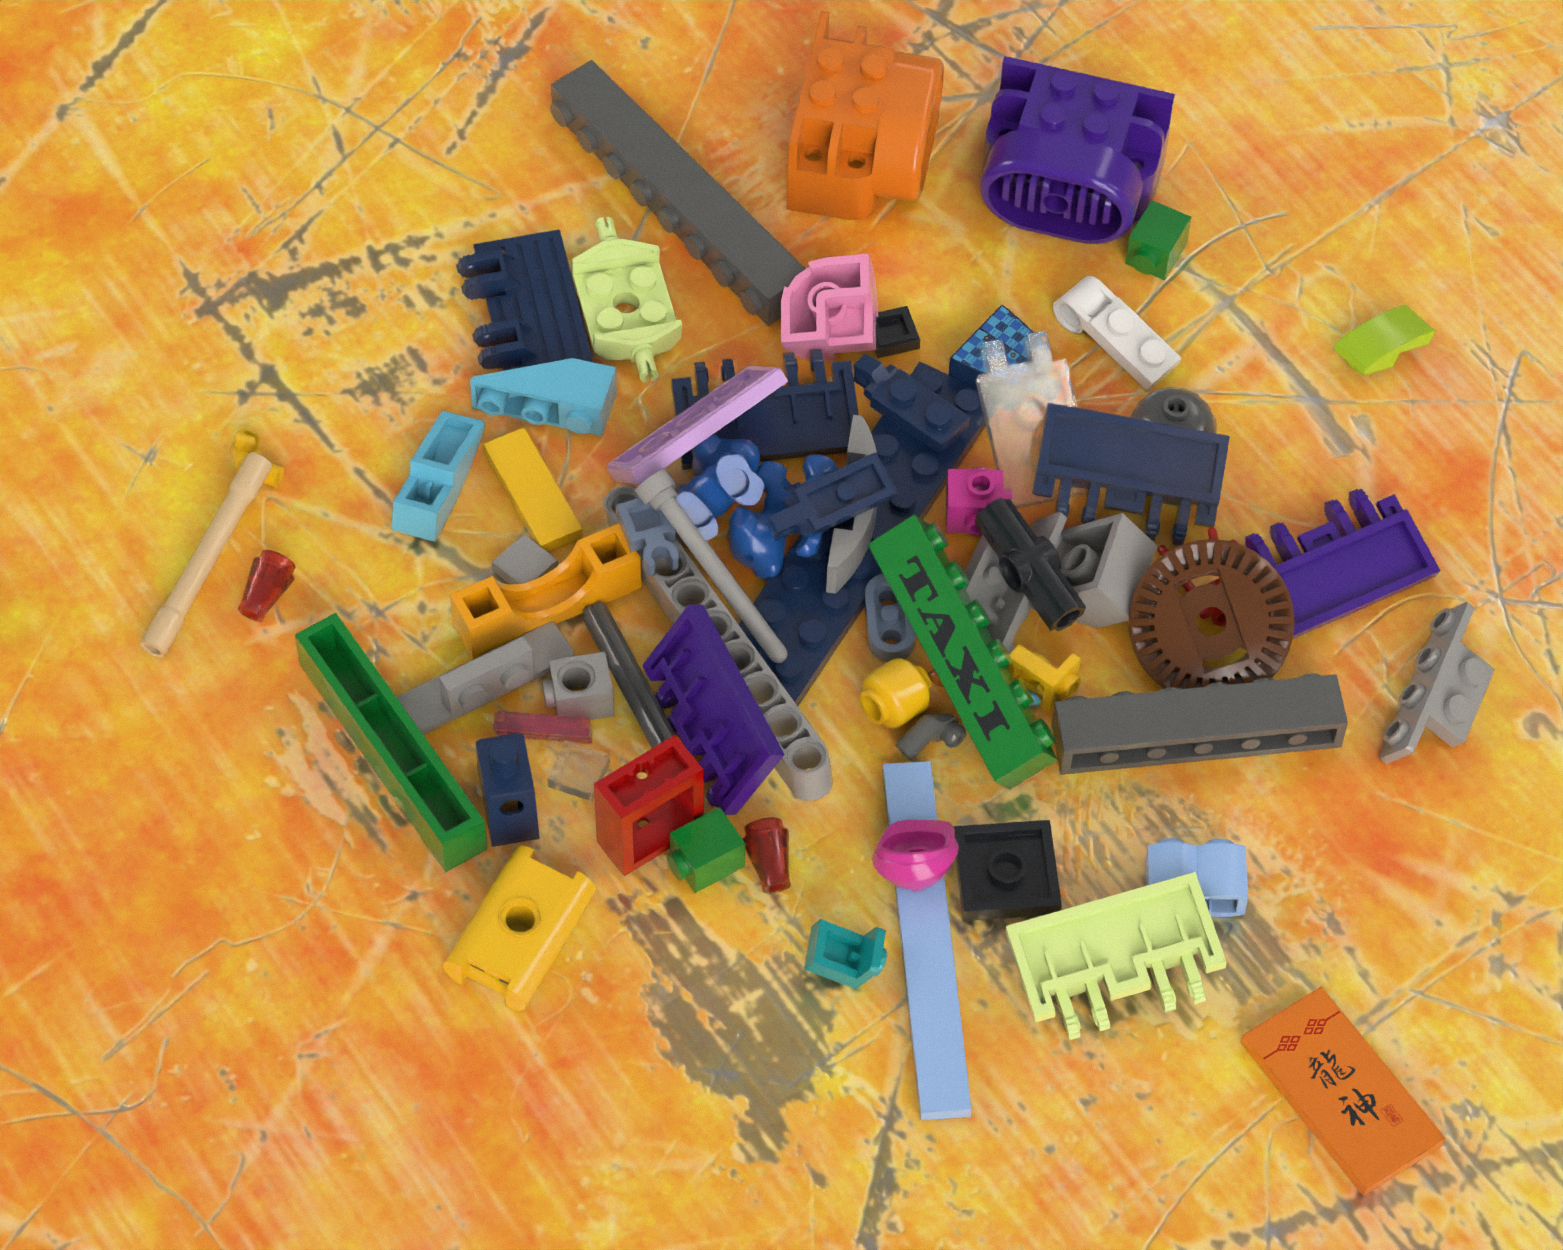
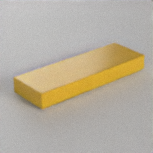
(532, 490)

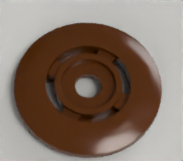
(1248, 595)

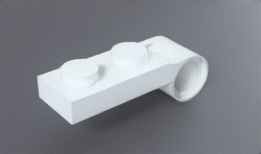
(1117, 330)

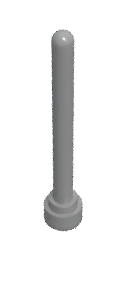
(660, 494)

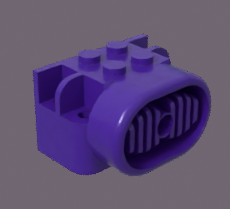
(1073, 152)

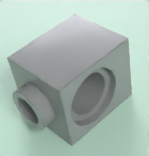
(583, 671)

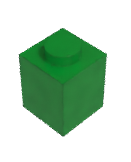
(1158, 240)
(706, 850)

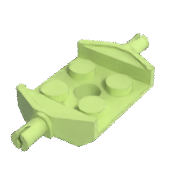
(631, 274)

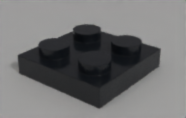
(1007, 870)

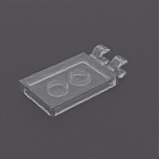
(1015, 411)

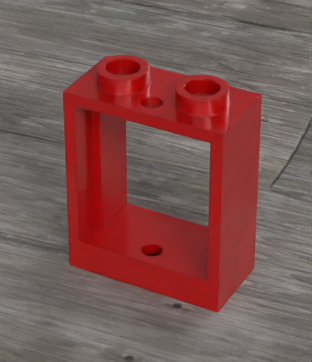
(664, 799)

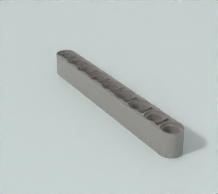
(687, 586)

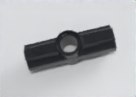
(1030, 564)

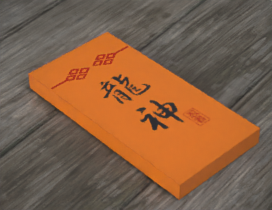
(1342, 1091)

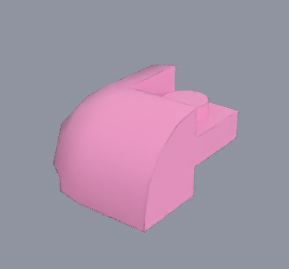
(831, 308)

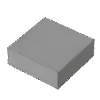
(523, 562)

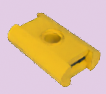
(514, 960)

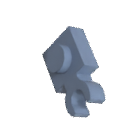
(648, 531)

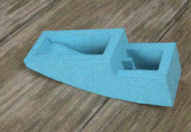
(437, 476)

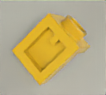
(1043, 678)

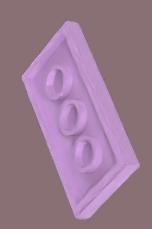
(696, 424)

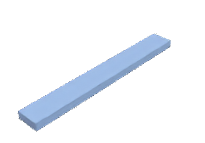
(928, 962)

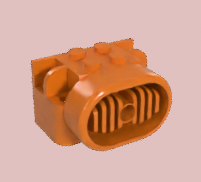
(861, 126)

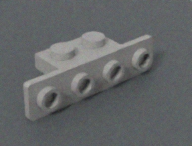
(987, 585)
(485, 678)
(1443, 689)

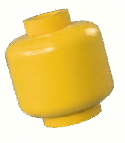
(895, 693)

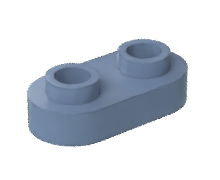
(886, 622)

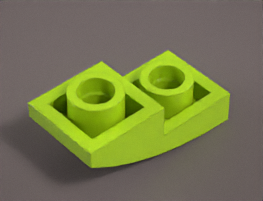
(1381, 339)

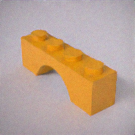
(498, 612)

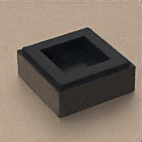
(895, 332)

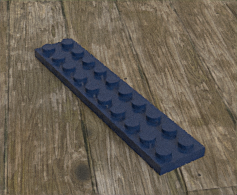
(796, 599)

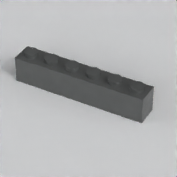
(1198, 723)

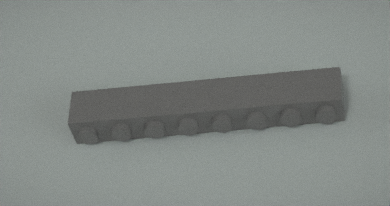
(675, 189)

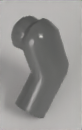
(931, 729)

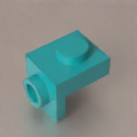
(845, 954)

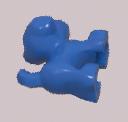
(723, 476)
(748, 533)

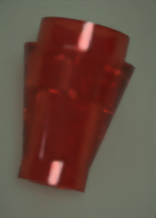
(266, 583)
(769, 853)

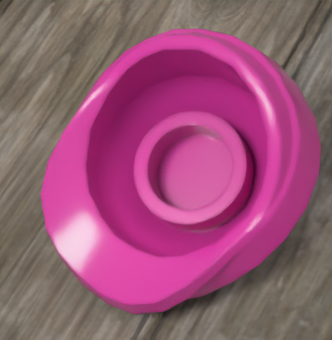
(915, 853)

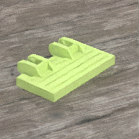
(1116, 944)

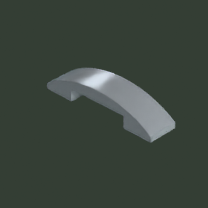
(847, 545)

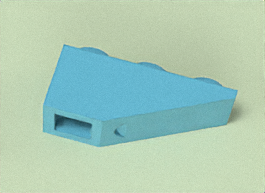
(554, 393)

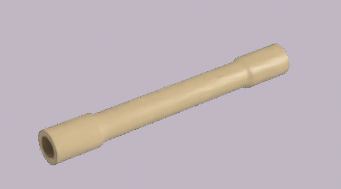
(171, 616)

